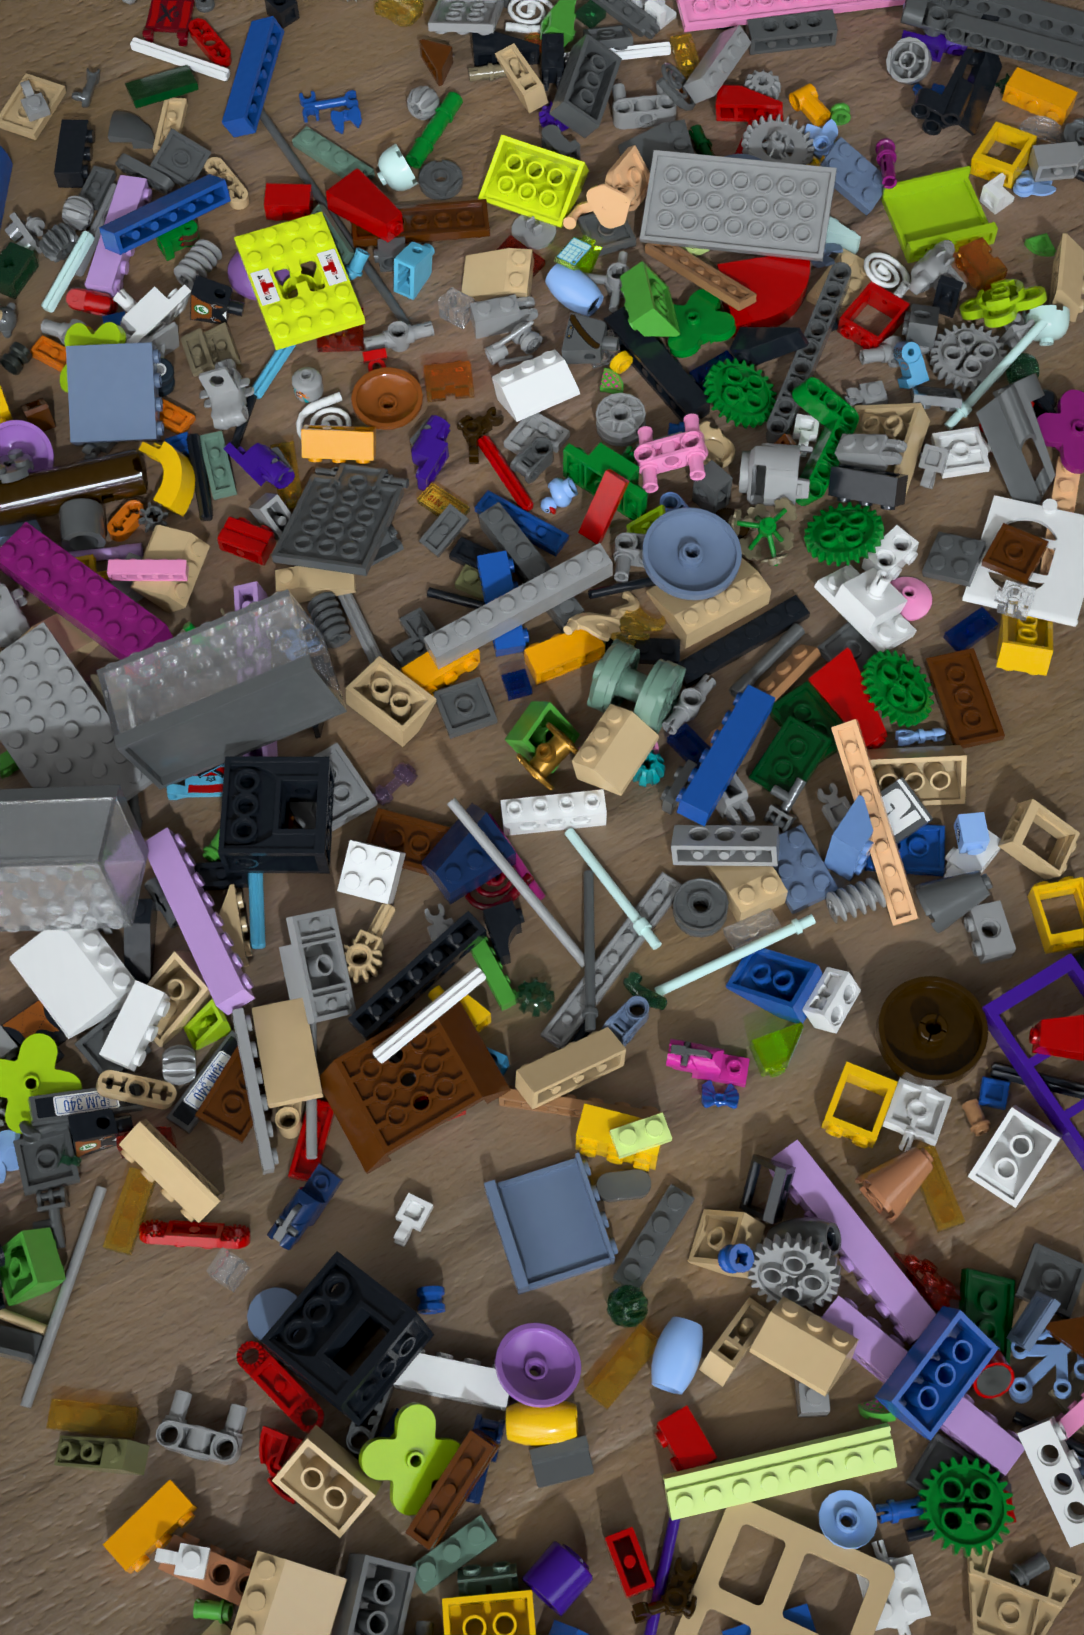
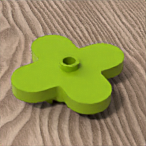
(1002, 302)
(82, 334)
(35, 1061)
(390, 1457)

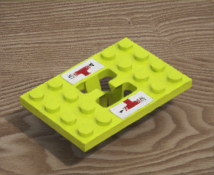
(311, 312)

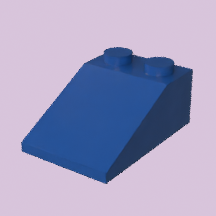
(776, 983)

